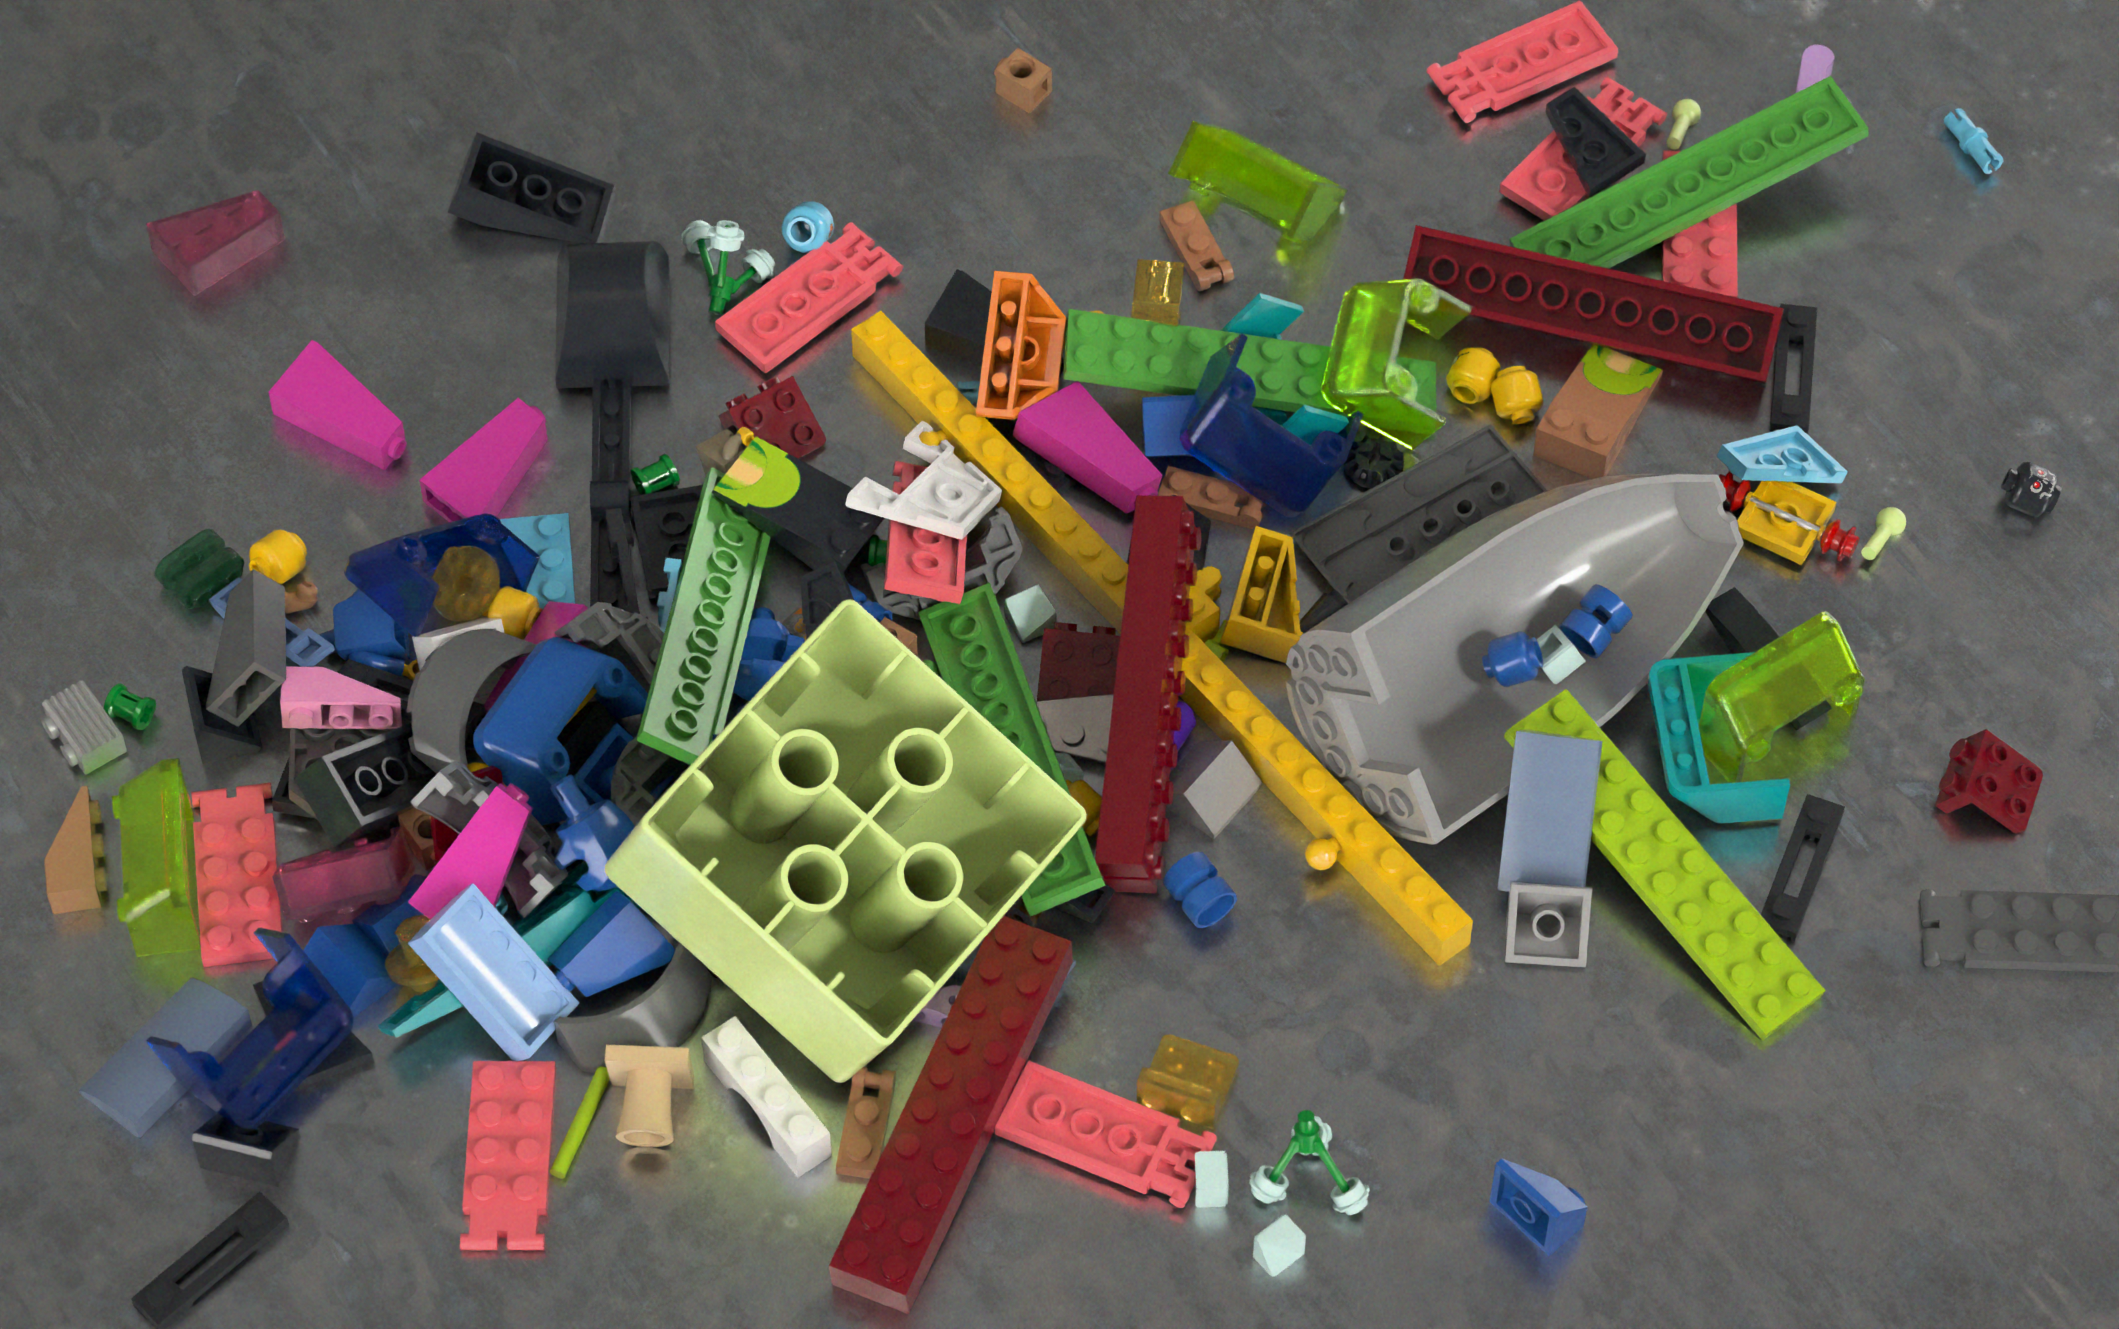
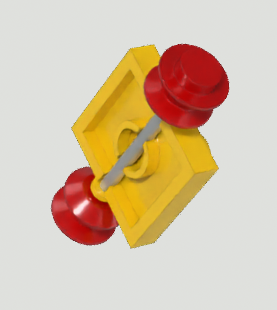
(1787, 519)

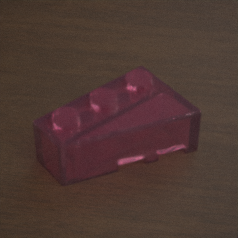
(216, 238)
(344, 878)

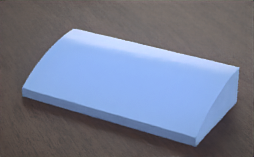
(493, 973)

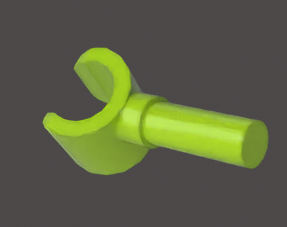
(1215, 645)

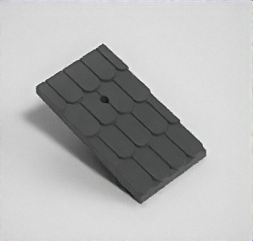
(1415, 511)

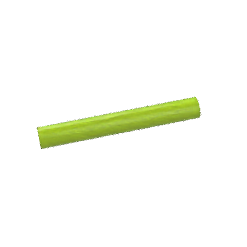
(580, 1123)

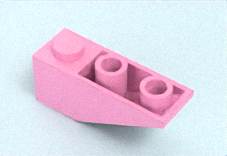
(333, 701)

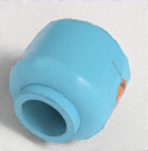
(807, 226)

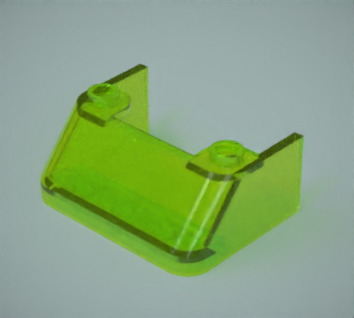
(1257, 178)
(1364, 353)
(1773, 689)
(155, 860)

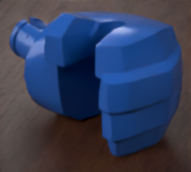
(764, 652)
(589, 833)

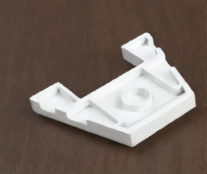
(942, 499)

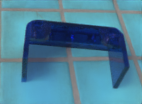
(1253, 448)
(396, 569)
(278, 1052)

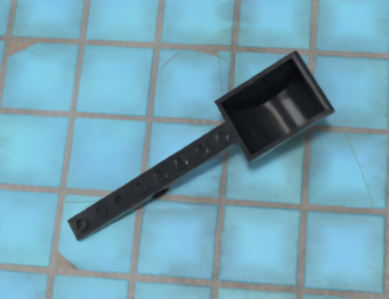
(610, 339)

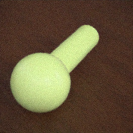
(1685, 114)
(1889, 523)

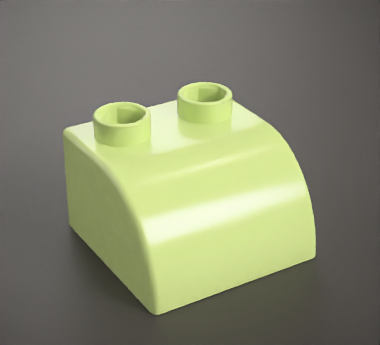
(845, 842)

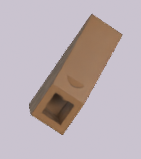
(72, 860)

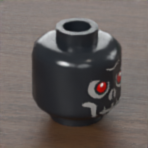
(2031, 489)

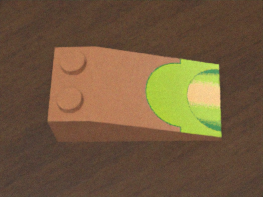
(1595, 411)

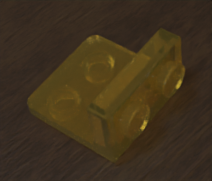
(1187, 1080)

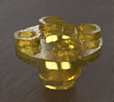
(467, 583)
(404, 964)

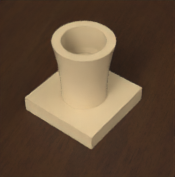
(648, 1080)

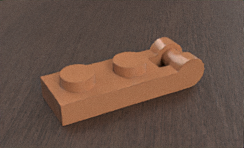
(1195, 245)
(1213, 497)
(865, 1123)

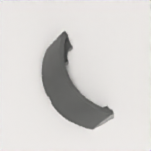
(985, 562)
(618, 635)
(447, 687)
(637, 774)
(455, 798)
(657, 1018)

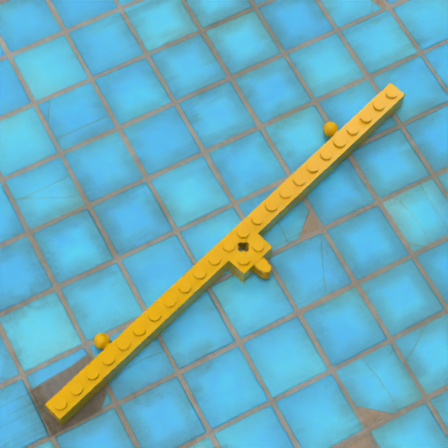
(1212, 690)

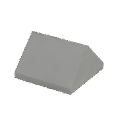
(1212, 785)
(1547, 924)

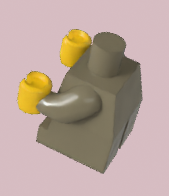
(723, 449)

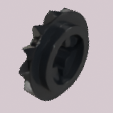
(1358, 466)

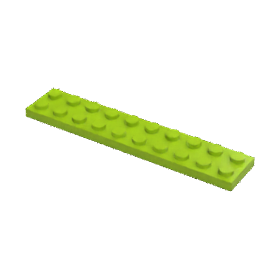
(1684, 882)

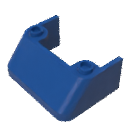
(536, 706)

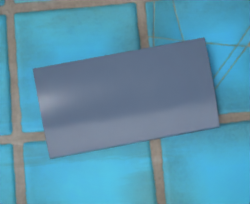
(1549, 809)
(136, 1084)

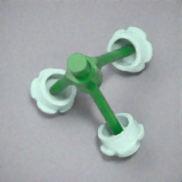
(726, 237)
(1309, 1137)

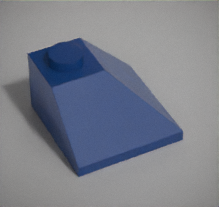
(1537, 1205)

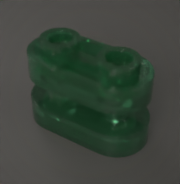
(199, 569)

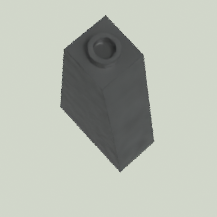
(250, 649)

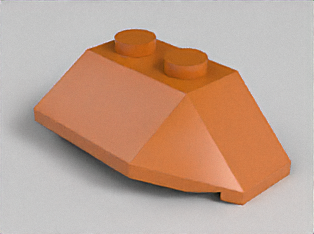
(1020, 347)

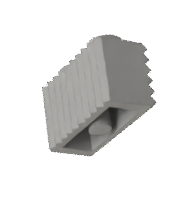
(83, 727)

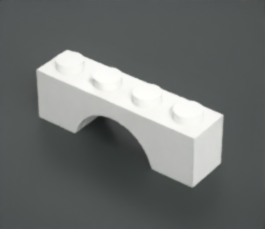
(788, 1120)

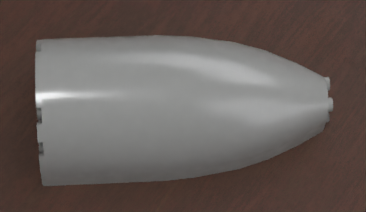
(1397, 677)

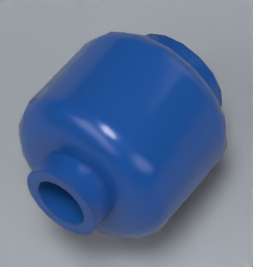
(1513, 659)

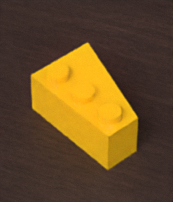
(1265, 600)

